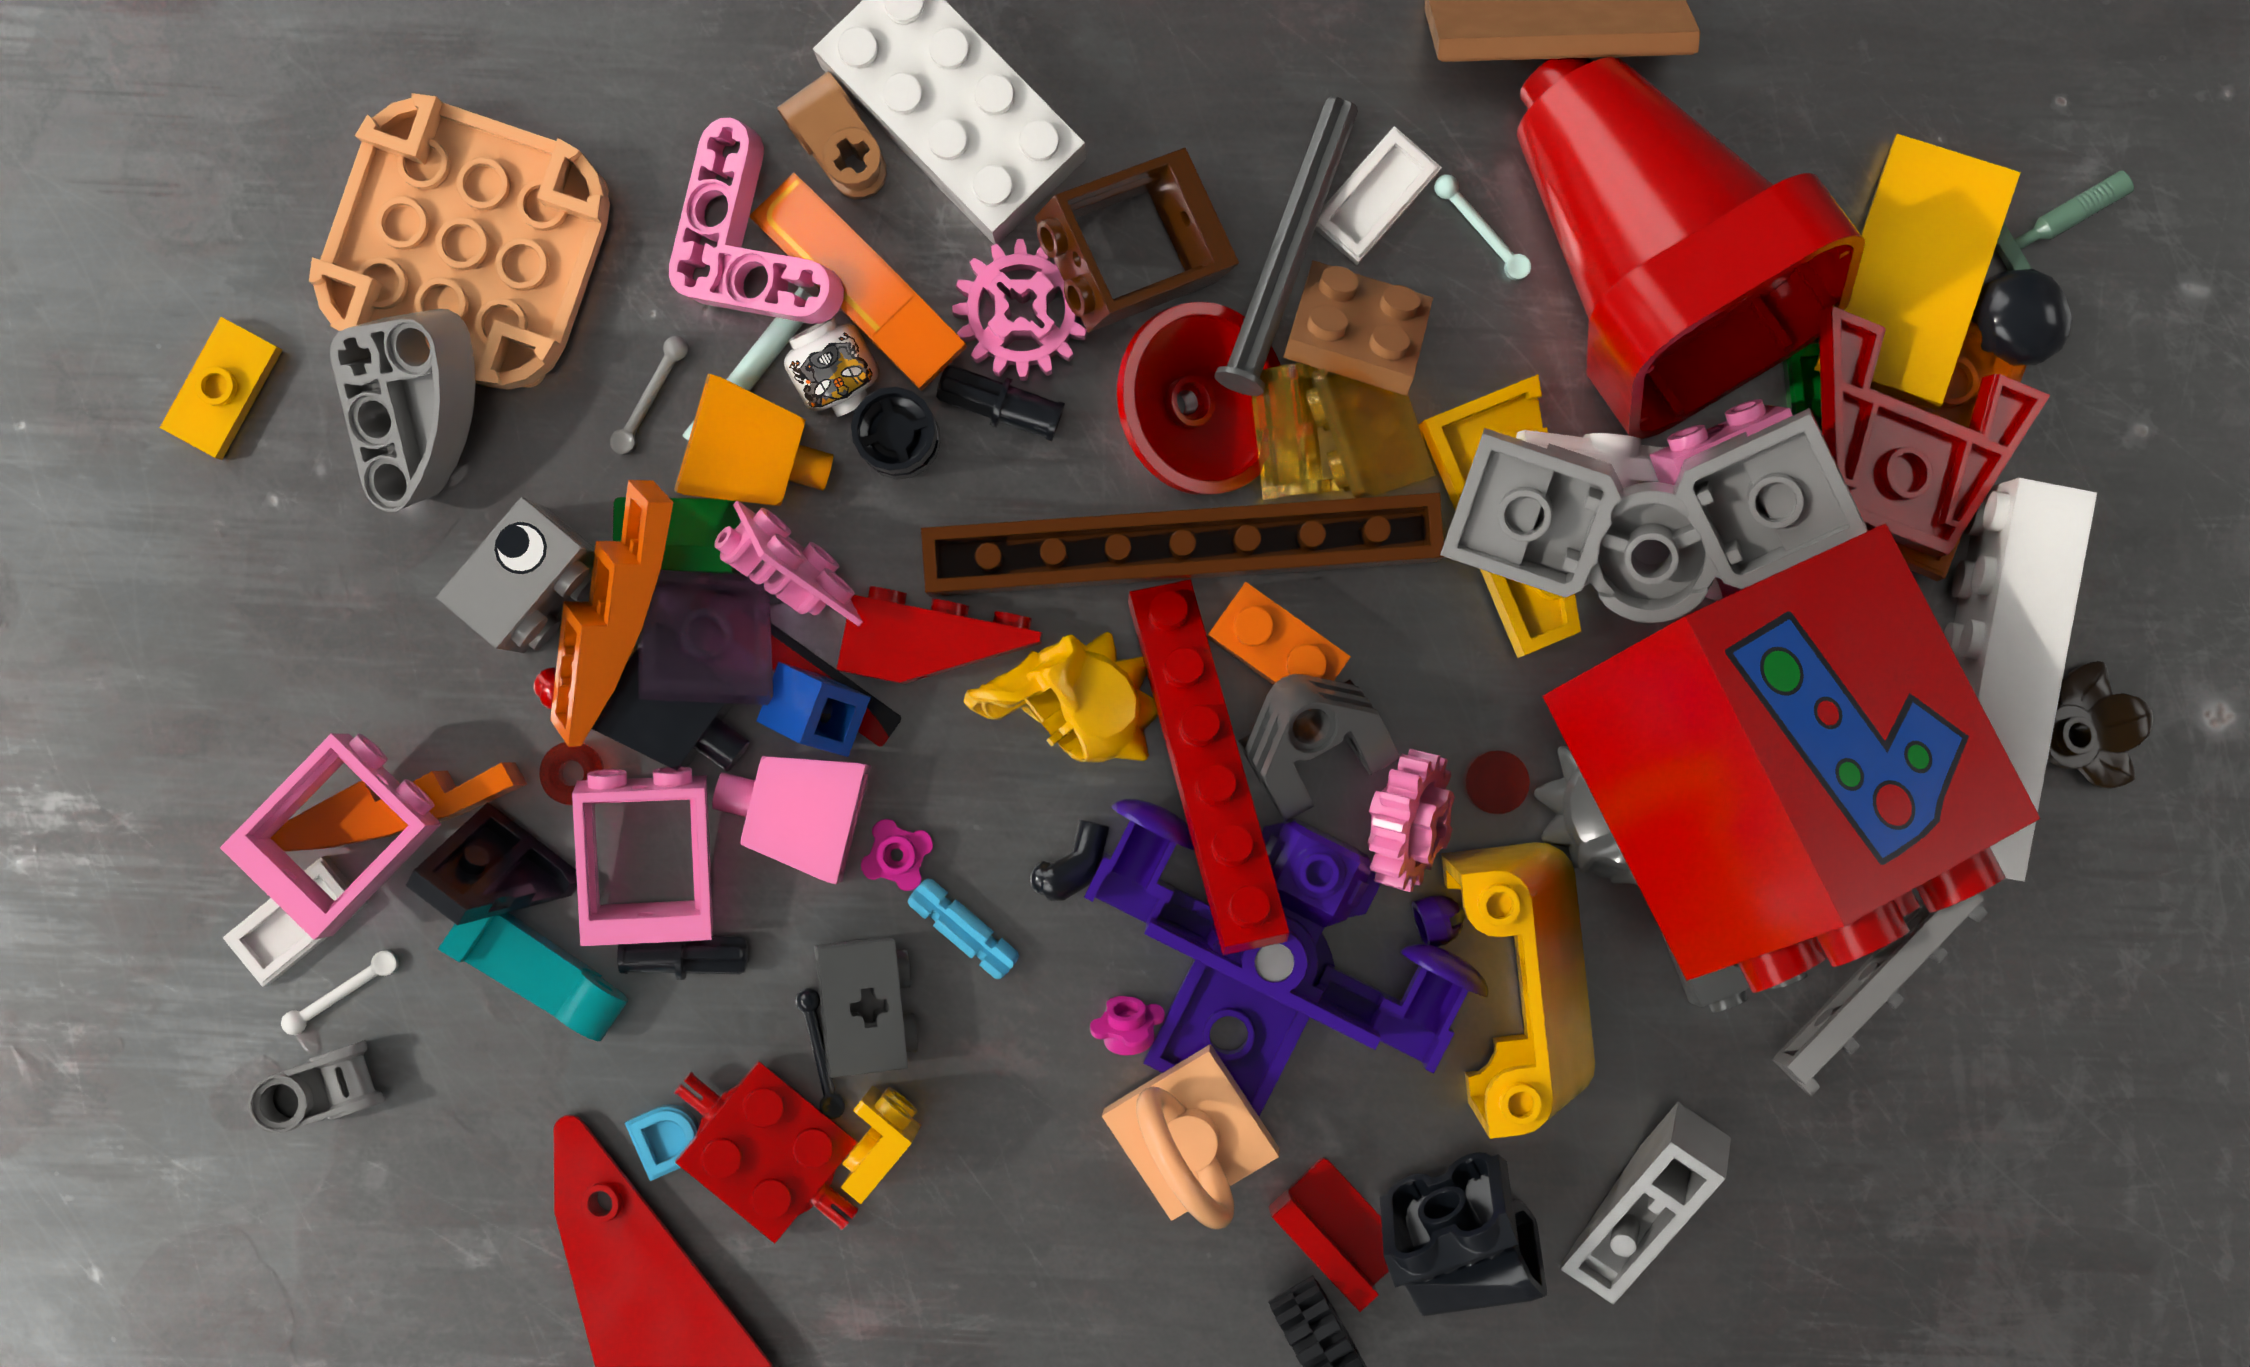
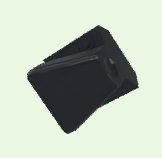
(1462, 1238)

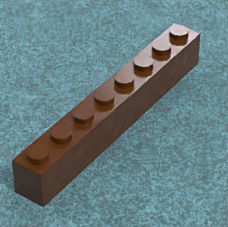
(1182, 544)

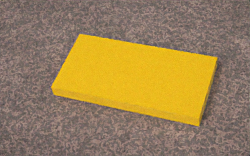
(1927, 262)

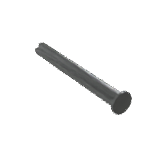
(1288, 249)

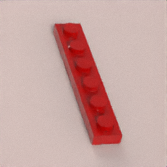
(1208, 768)

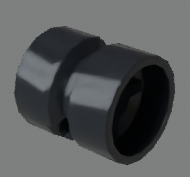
(896, 433)

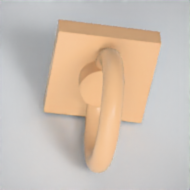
(1192, 1137)

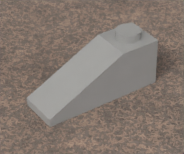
(1649, 1202)

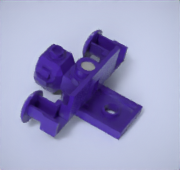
(1281, 983)

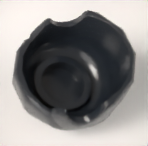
(2022, 316)

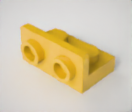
(884, 1142)

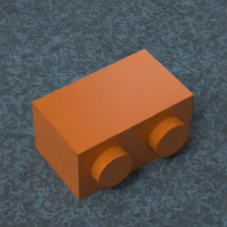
(1274, 640)

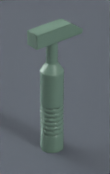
(2063, 218)

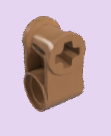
(833, 131)

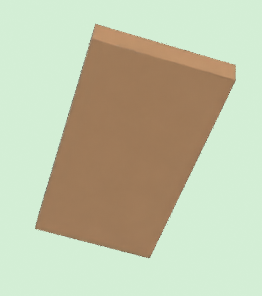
(1560, 29)

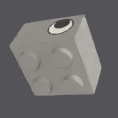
(521, 578)

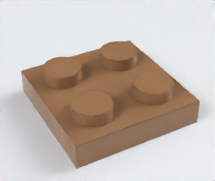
(1359, 327)

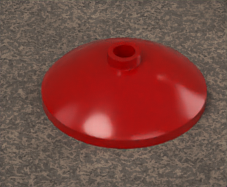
(1214, 440)

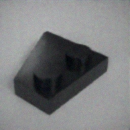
(491, 870)

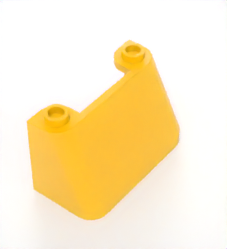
(1534, 897)

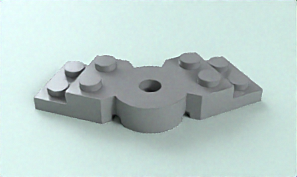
(1730, 516)

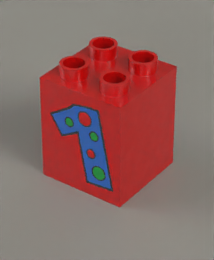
(1796, 767)

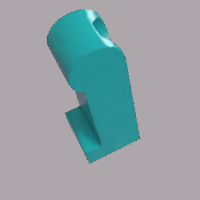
(538, 972)

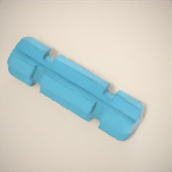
(963, 928)

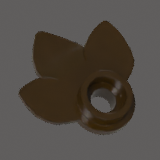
(2102, 727)

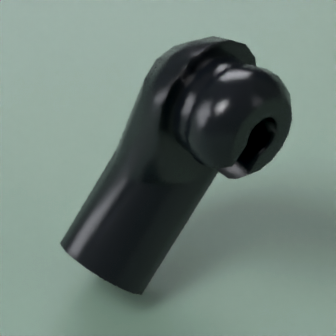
(1075, 870)

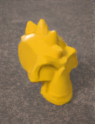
(1079, 697)

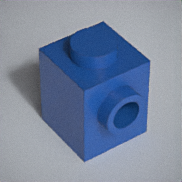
(814, 710)

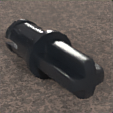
(999, 401)
(712, 956)

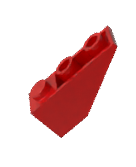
(916, 643)

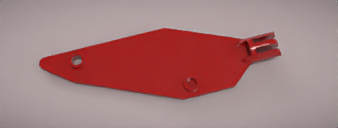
(630, 1275)

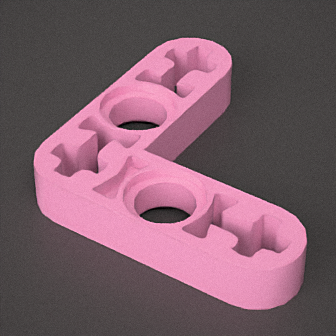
(729, 261)

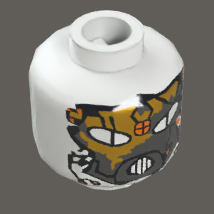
(831, 367)

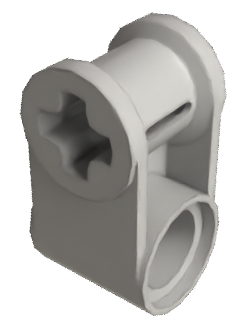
(325, 1088)

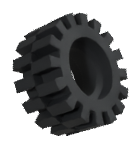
(1314, 1327)

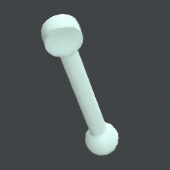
(1516, 265)

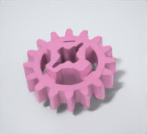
(1000, 329)
(1410, 820)

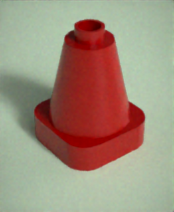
(1676, 243)

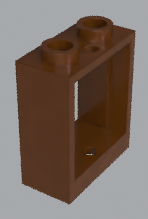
(1185, 215)

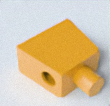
(747, 449)

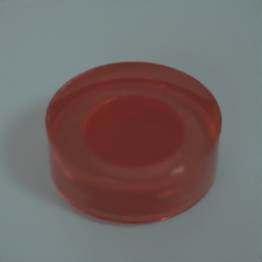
(1496, 782)

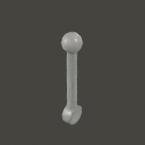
(624, 440)

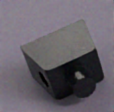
(669, 729)

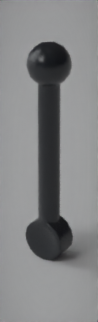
(831, 1103)

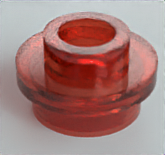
(554, 762)

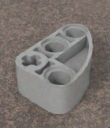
(426, 395)

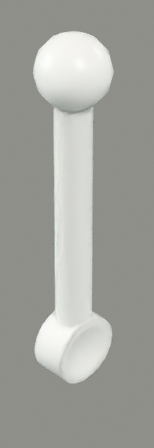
(382, 964)

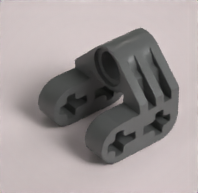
(1335, 714)

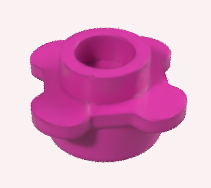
(888, 838)
(1127, 1025)

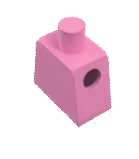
(798, 811)

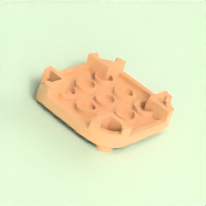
(468, 223)

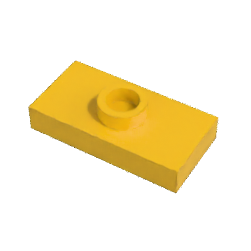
(221, 388)

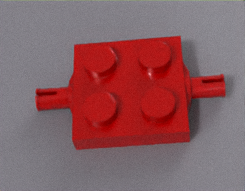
(766, 1151)

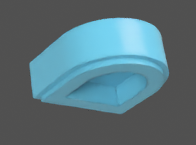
(661, 1137)

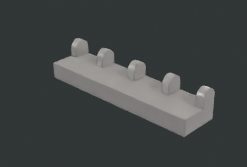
(1869, 989)

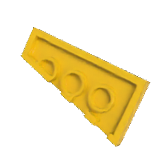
(1528, 613)

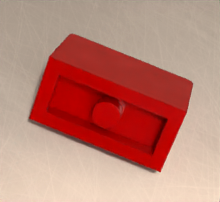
(1335, 1230)

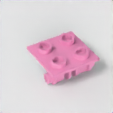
(793, 573)

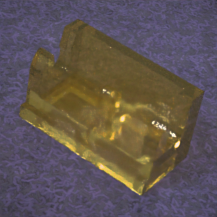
(1288, 435)

